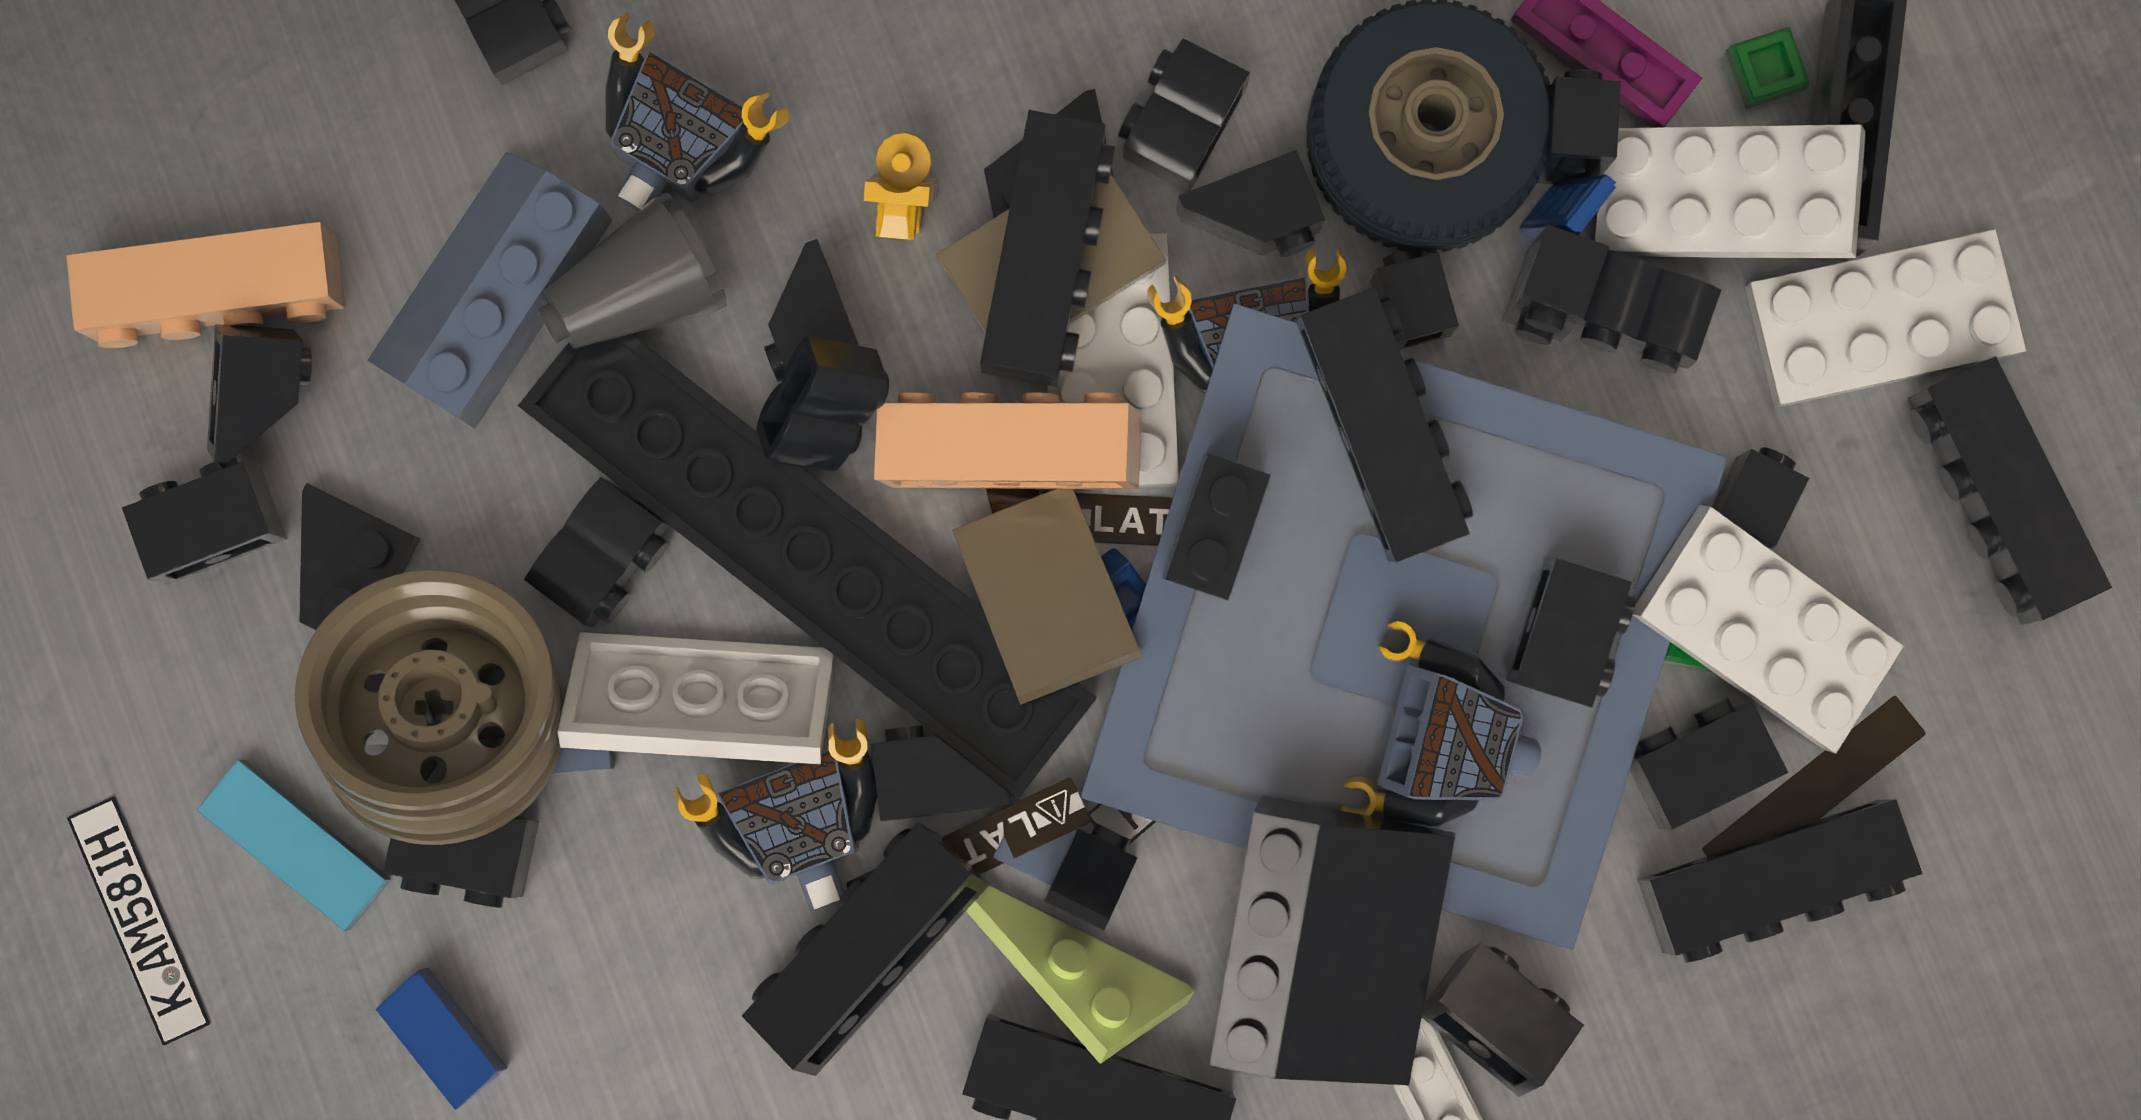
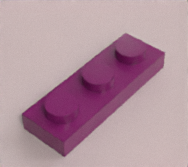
(1600, 40)

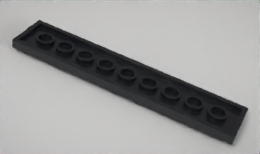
(802, 552)

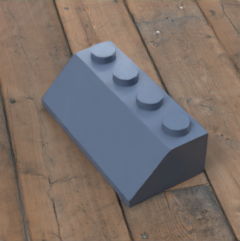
(485, 287)

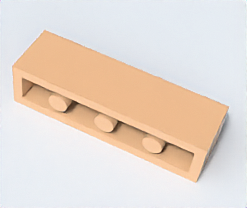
(205, 283)
(1008, 443)

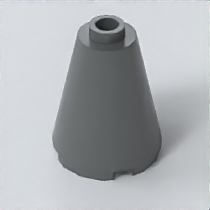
(634, 280)

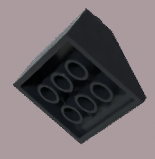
(1331, 945)

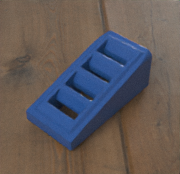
(1568, 205)

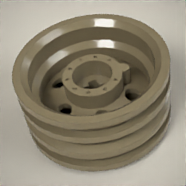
(386, 633)

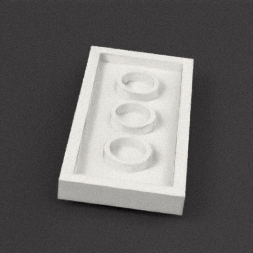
(1735, 192)
(1885, 318)
(1128, 355)
(1767, 629)
(697, 698)

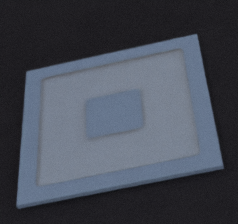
(1288, 674)

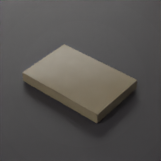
(1121, 257)
(1046, 594)

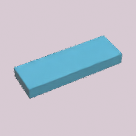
(293, 845)

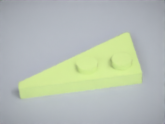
(1088, 983)

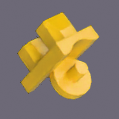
(901, 186)

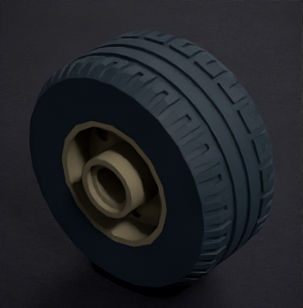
(1438, 69)

